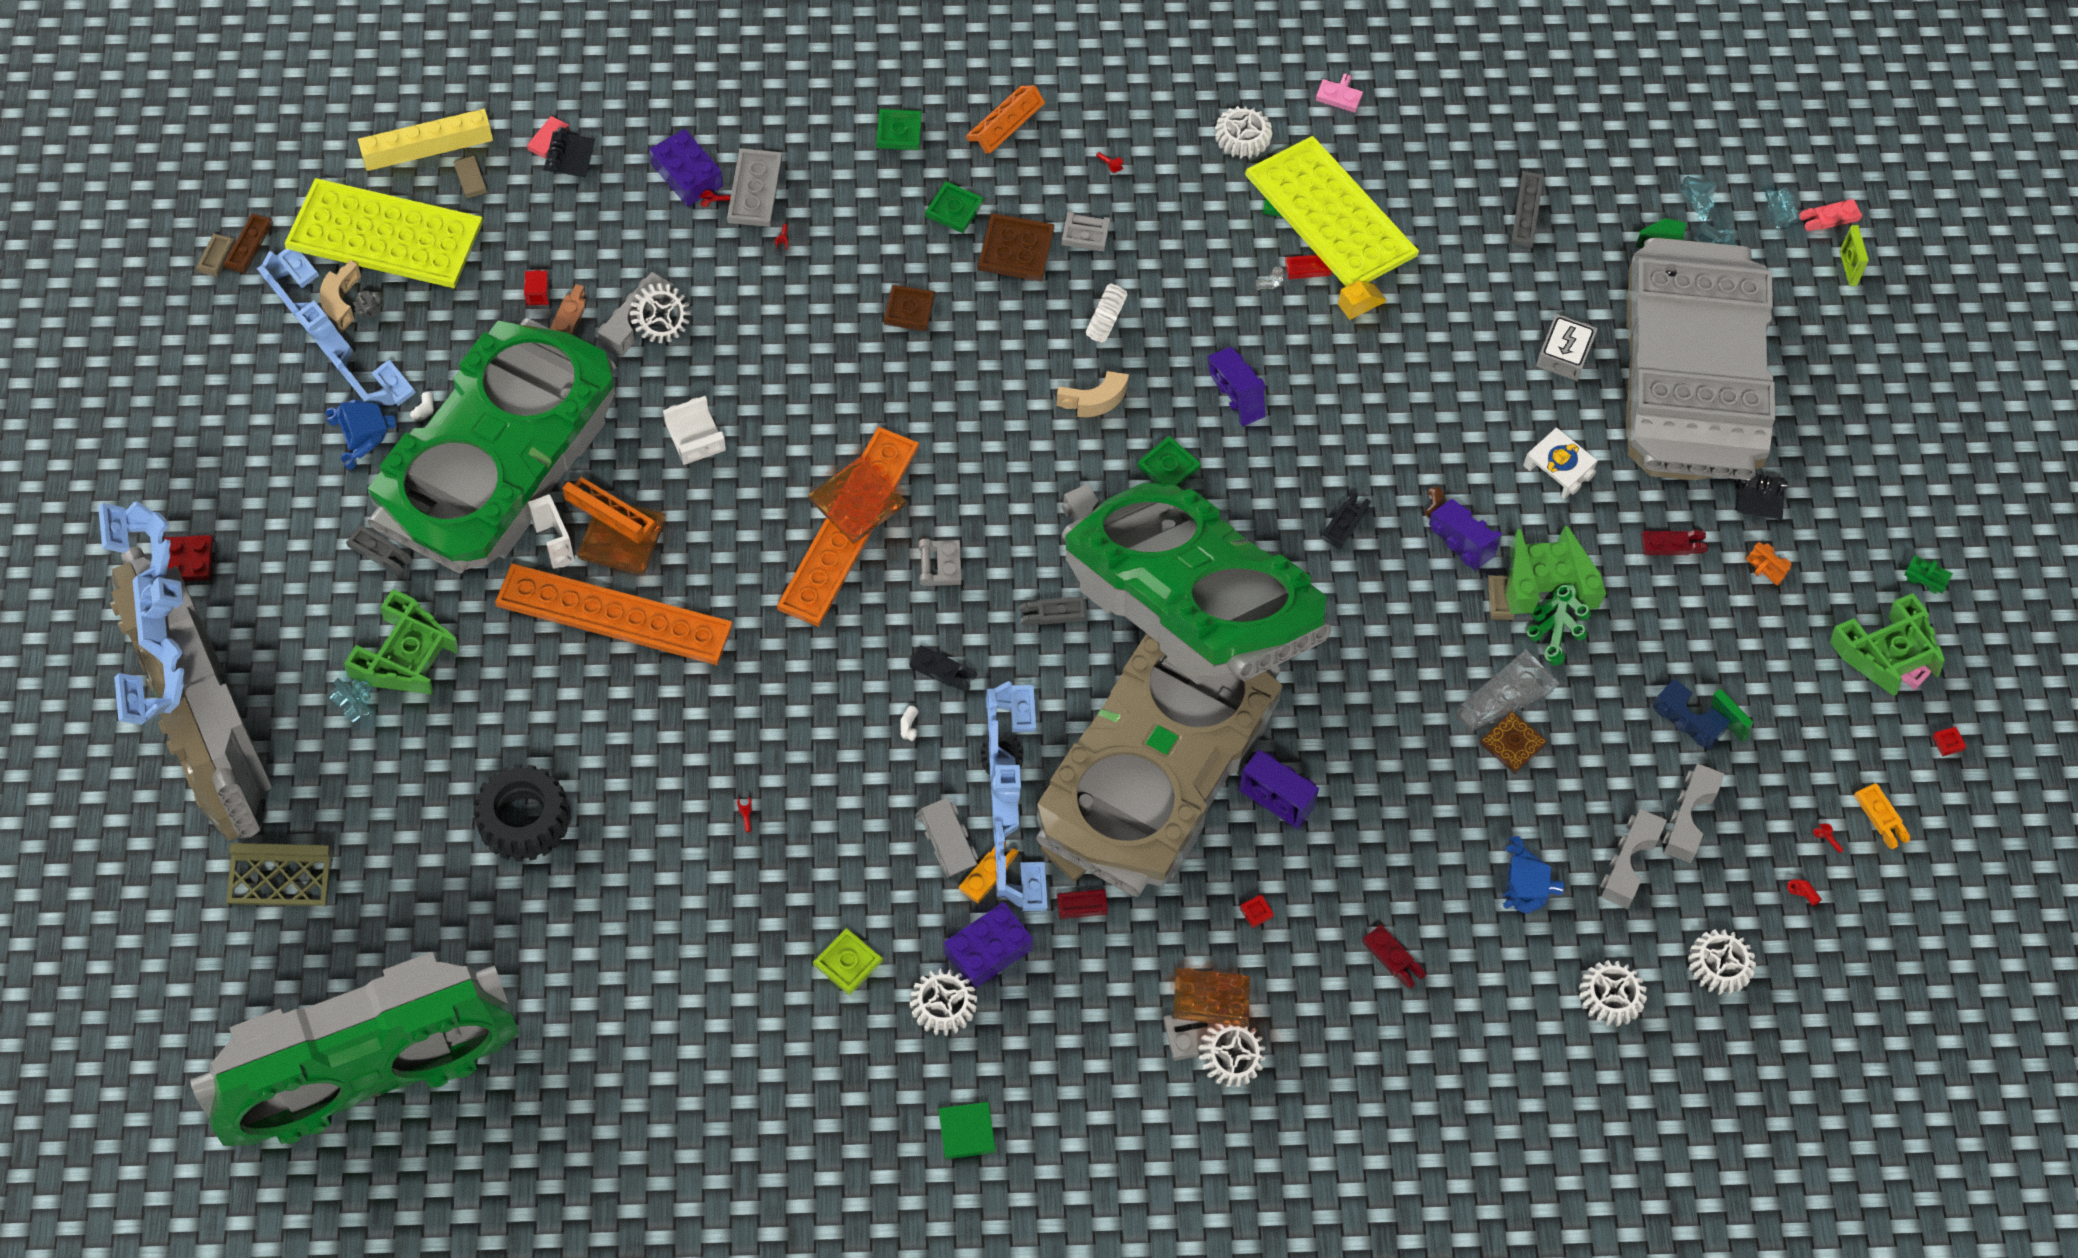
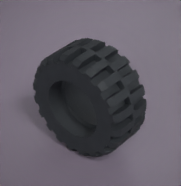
(516, 785)

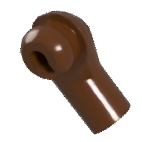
(1438, 500)

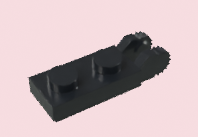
(1345, 522)
(941, 668)

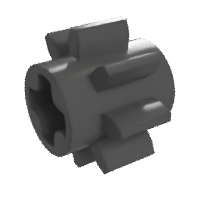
(367, 304)

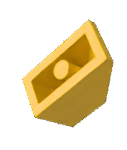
(1359, 298)

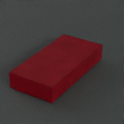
(1082, 904)

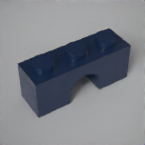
(1704, 728)

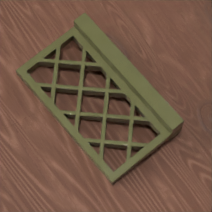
(279, 853)

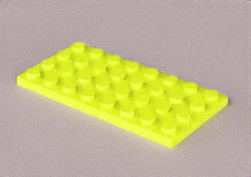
(1331, 212)
(384, 233)

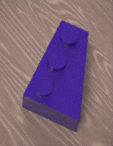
(1239, 383)
(1464, 534)

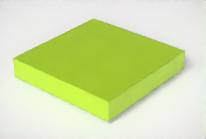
(1853, 255)
(847, 961)

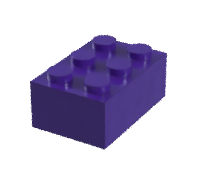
(685, 167)
(1278, 788)
(988, 945)

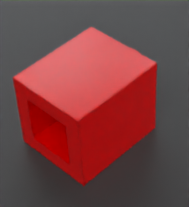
(536, 287)

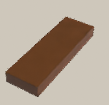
(248, 243)

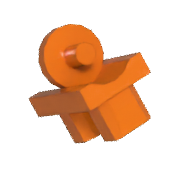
(1768, 563)

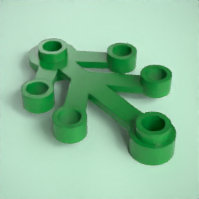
(1558, 620)

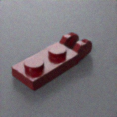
(1673, 542)
(1392, 955)

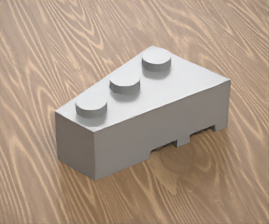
(947, 837)

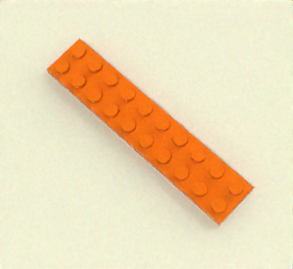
(831, 553)
(614, 614)

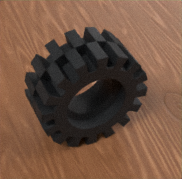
(1004, 742)

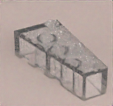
(1509, 690)

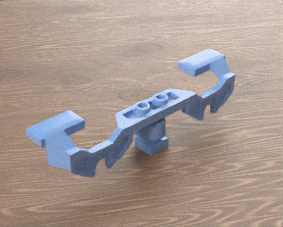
(320, 328)
(153, 602)
(1006, 792)

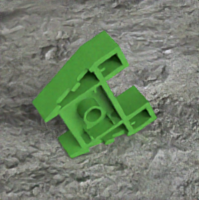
(1547, 566)
(1894, 649)
(406, 652)

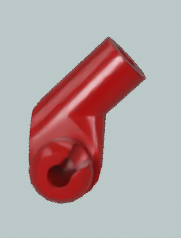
(1804, 889)

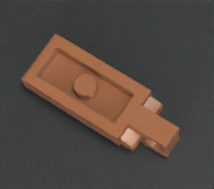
(570, 311)

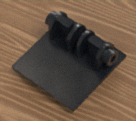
(569, 153)
(1762, 496)

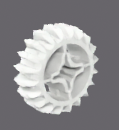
(1243, 132)
(675, 301)
(1106, 313)
(1703, 956)
(1601, 977)
(925, 1011)
(1234, 1041)

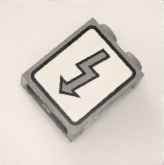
(1566, 347)

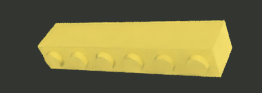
(425, 139)

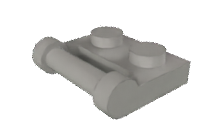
(1085, 236)
(947, 562)
(1185, 1043)

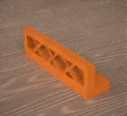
(1006, 118)
(608, 514)

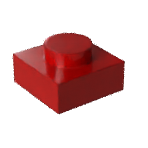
(1949, 741)
(1256, 911)

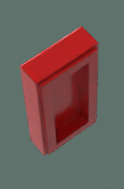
(1306, 267)

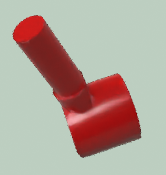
(1114, 165)
(709, 197)
(782, 238)
(745, 811)
(1826, 832)

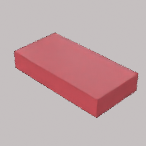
(541, 141)

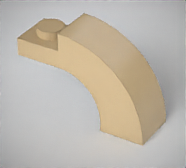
(332, 294)
(1097, 400)

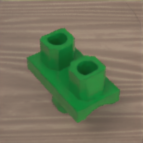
(1928, 574)

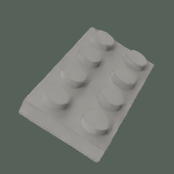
(754, 187)

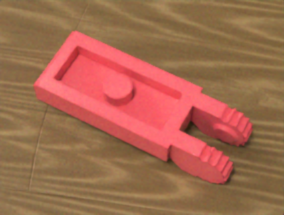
(1831, 215)

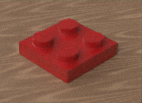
(191, 556)

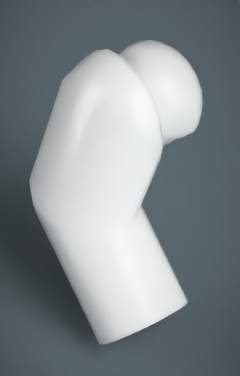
(423, 410)
(906, 723)

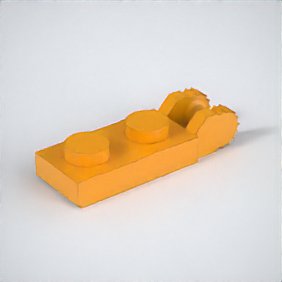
(1882, 815)
(983, 876)

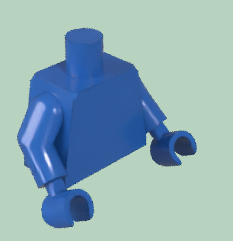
(361, 426)
(1528, 880)

